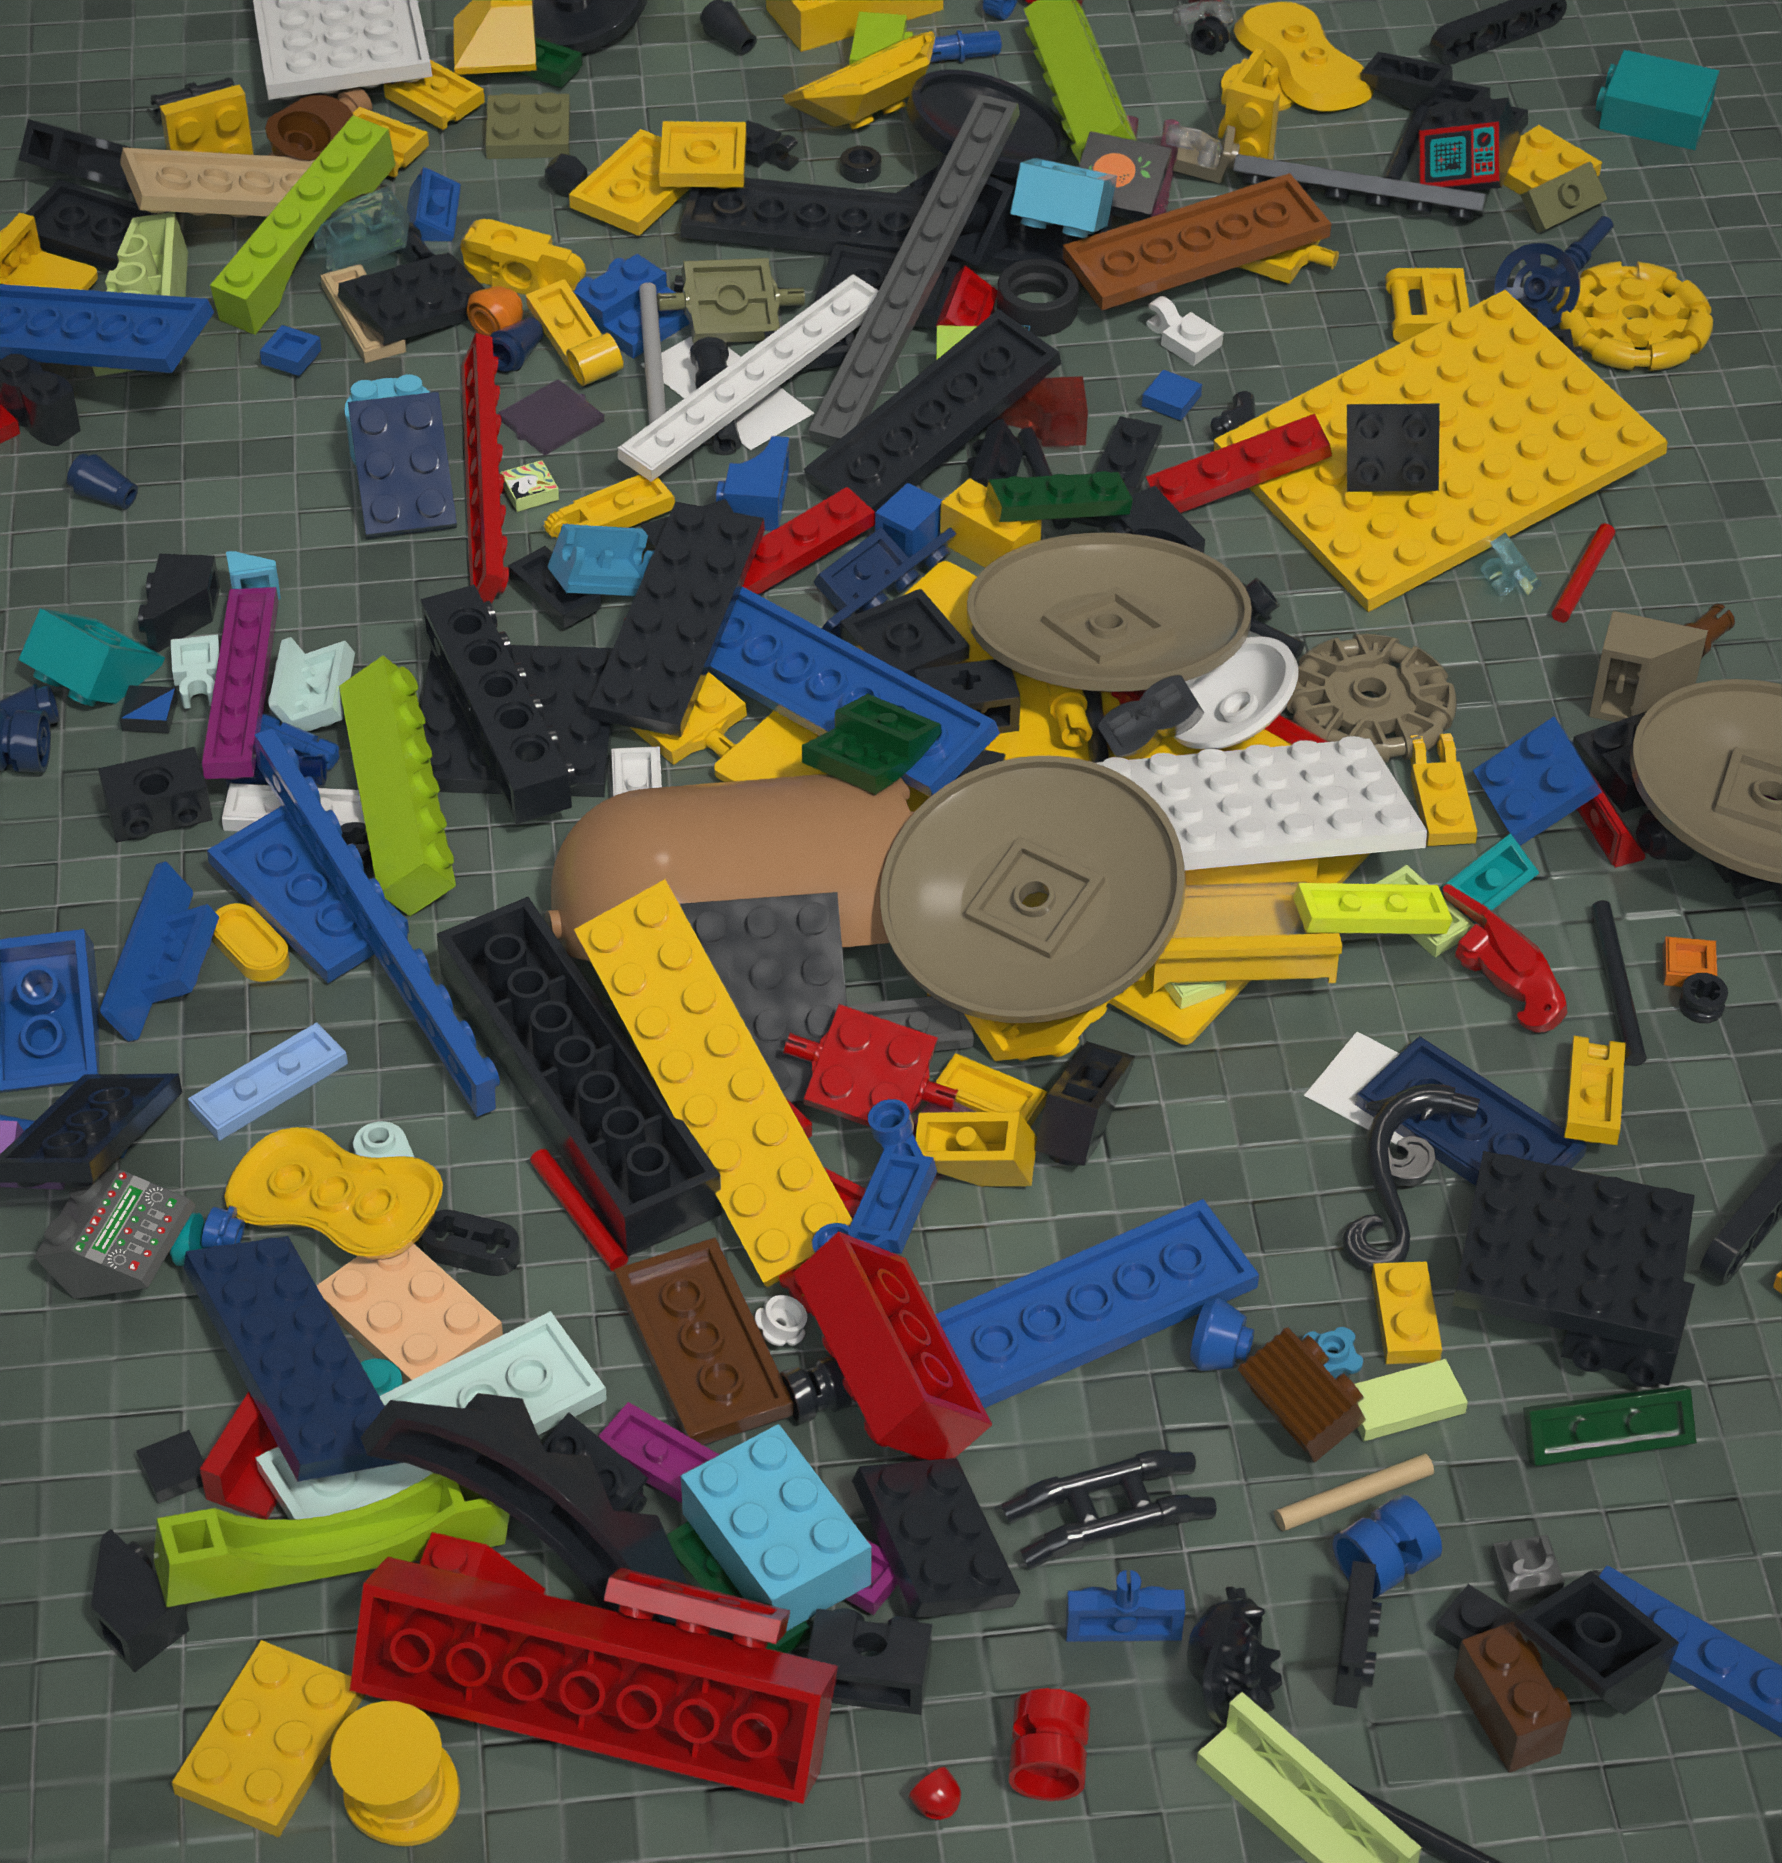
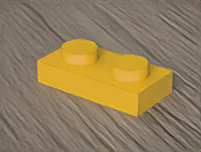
(1406, 1312)

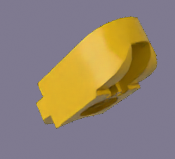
(517, 257)

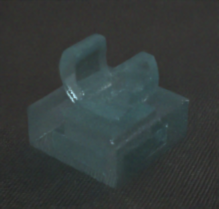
(1511, 566)

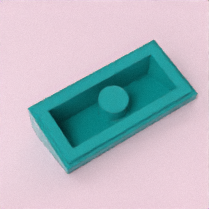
(1494, 874)

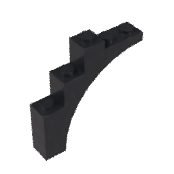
(555, 1495)

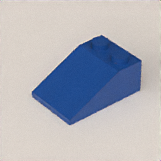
(48, 1010)

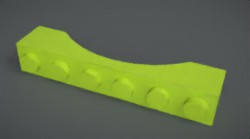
(258, 274)
(229, 1554)

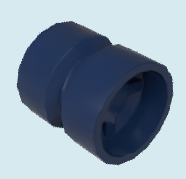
(25, 740)

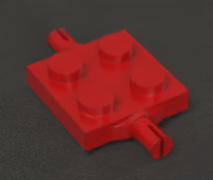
(867, 1063)

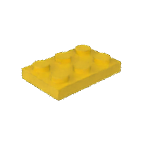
(627, 187)
(267, 1739)

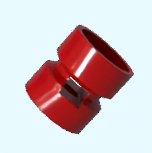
(1049, 1744)

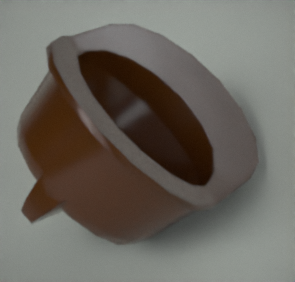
(306, 126)

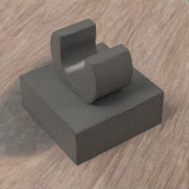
(1526, 1568)

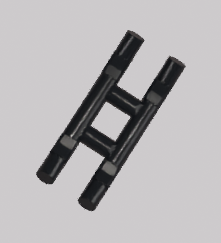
(1088, 1525)

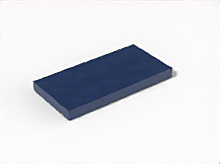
(1458, 1141)

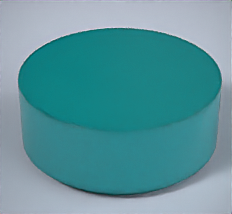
(188, 1239)

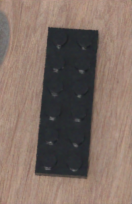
(935, 412)
(677, 619)

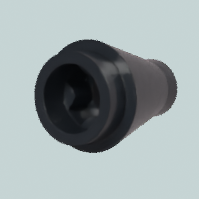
(726, 25)

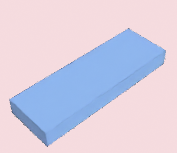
(267, 1081)

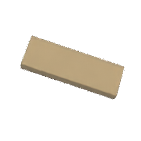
(366, 343)

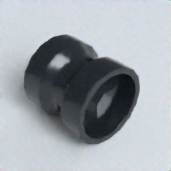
(816, 1389)

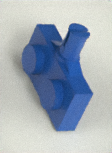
(1125, 1612)

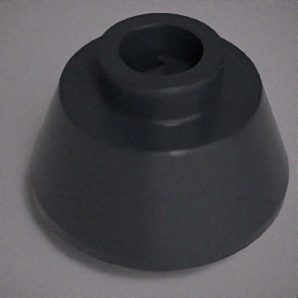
(1659, 841)

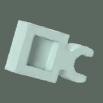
(195, 666)

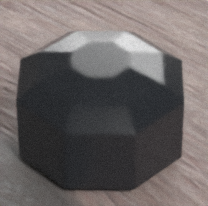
(565, 174)

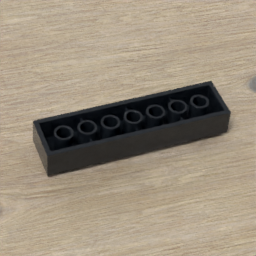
(579, 1076)

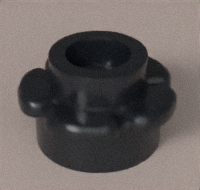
(1204, 40)
(1262, 599)

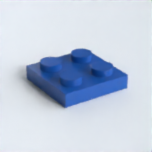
(1537, 781)

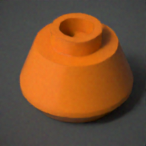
(494, 309)

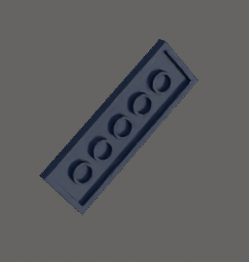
(289, 1354)

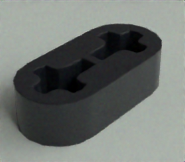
(470, 1243)

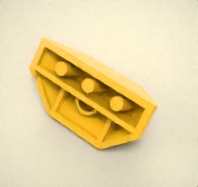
(867, 84)

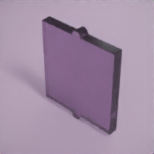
(551, 417)

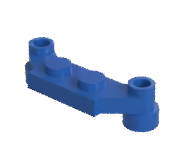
(895, 1187)

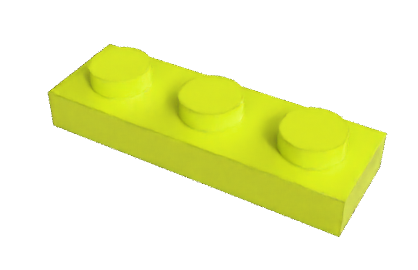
(1372, 908)

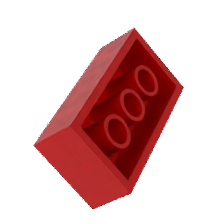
(891, 1349)

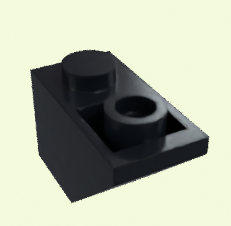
(179, 597)
(131, 1604)

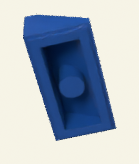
(434, 205)

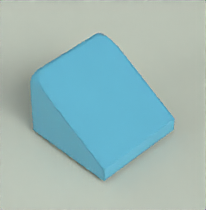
(251, 571)

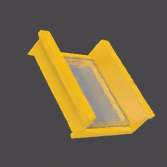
(1246, 928)

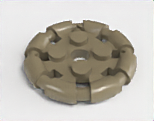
(1365, 666)

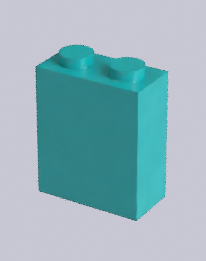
(1657, 99)

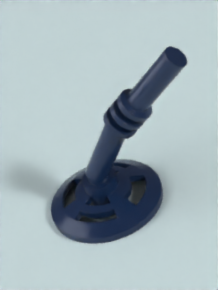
(1544, 280)

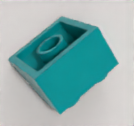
(86, 657)

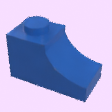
(759, 483)

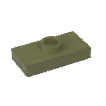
(1564, 197)

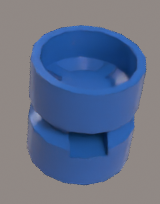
(1395, 1538)

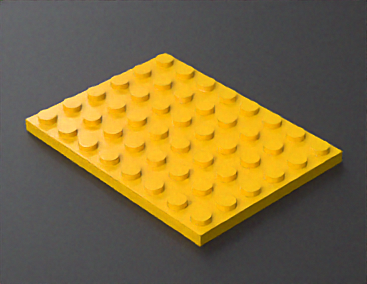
(1517, 442)

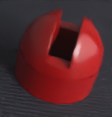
(937, 1794)

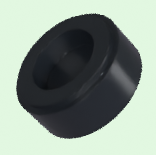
(860, 164)

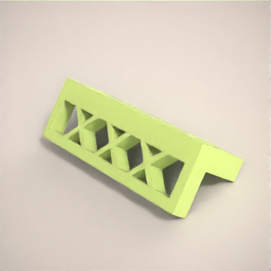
(1299, 1793)

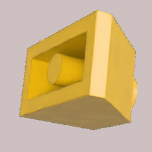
(979, 1146)

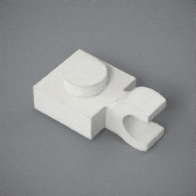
(1186, 336)

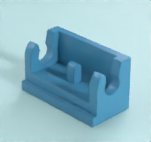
(600, 559)

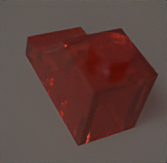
(1054, 410)

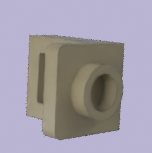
(1186, 160)

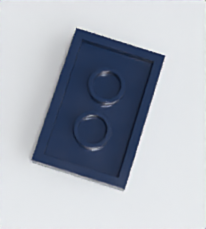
(402, 465)

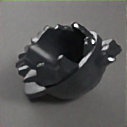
(1229, 1656)

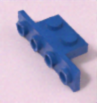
(160, 952)

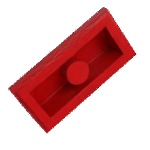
(1610, 830)

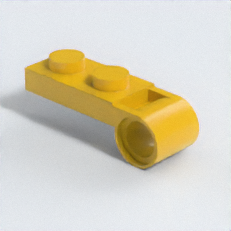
(574, 334)

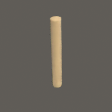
(1354, 1492)

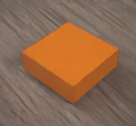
(1687, 957)

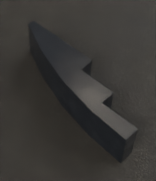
(1425, 83)

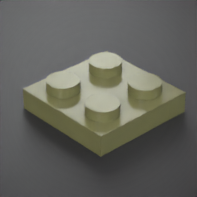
(527, 126)

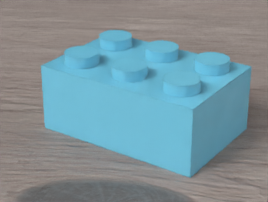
(776, 1527)

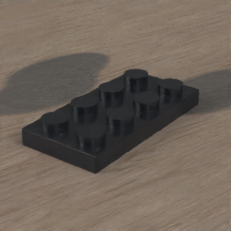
(87, 1129)

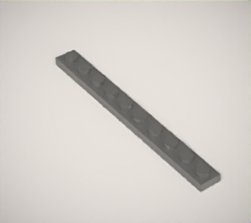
(915, 269)

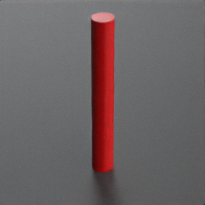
(1583, 573)
(578, 1209)

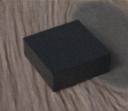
(172, 1466)

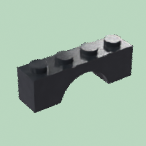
(73, 153)

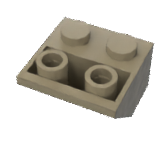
(1643, 663)

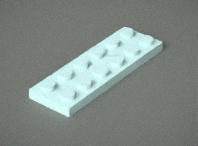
(526, 1363)

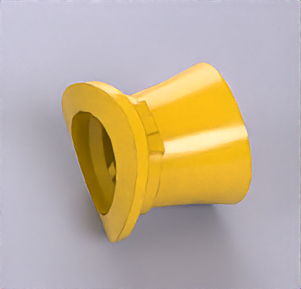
(395, 1774)

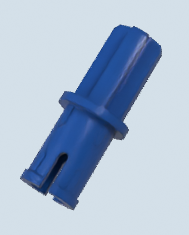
(966, 45)

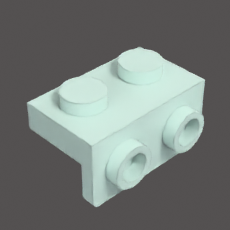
(307, 685)

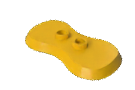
(1308, 65)
(355, 1200)

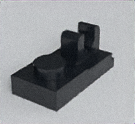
(997, 454)

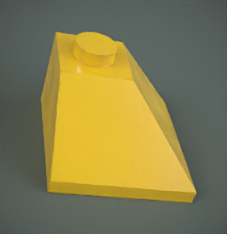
(495, 37)

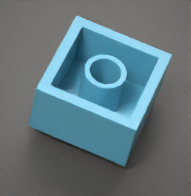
(1063, 196)

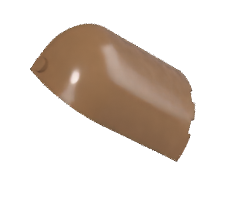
(732, 845)

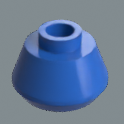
(1220, 1337)

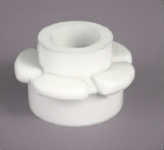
(783, 1311)

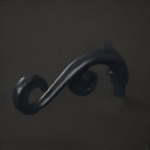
(1388, 1171)

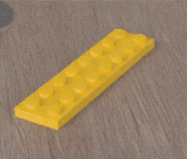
(714, 1077)

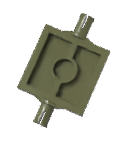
(730, 299)

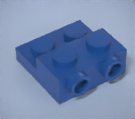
(615, 302)

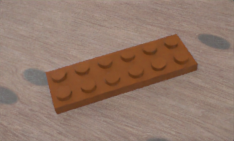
(1196, 241)

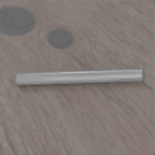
(652, 351)

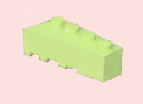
(150, 263)

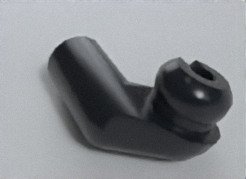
(1232, 418)

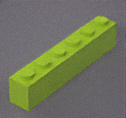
(1075, 72)
(397, 786)

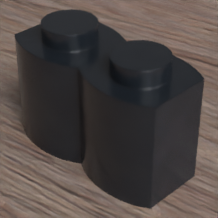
(38, 400)
(1162, 712)

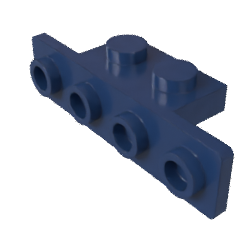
(874, 570)

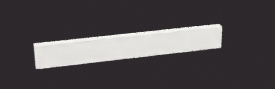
(748, 379)

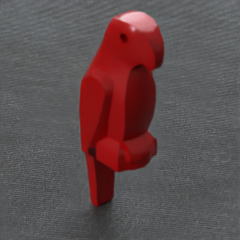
(1509, 963)

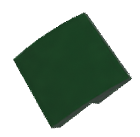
(871, 743)

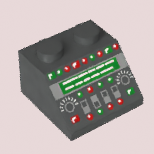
(113, 1235)

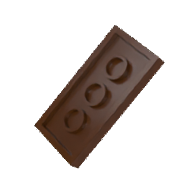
(703, 1342)

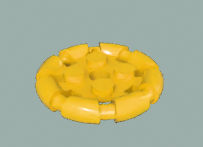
(1665, 325)

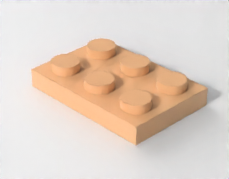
(408, 1311)

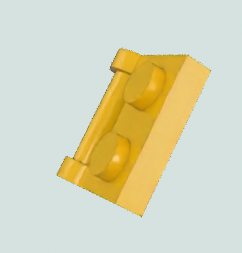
(1441, 293)

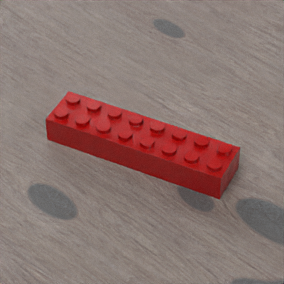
(593, 1679)

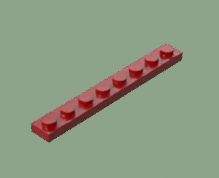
(482, 464)

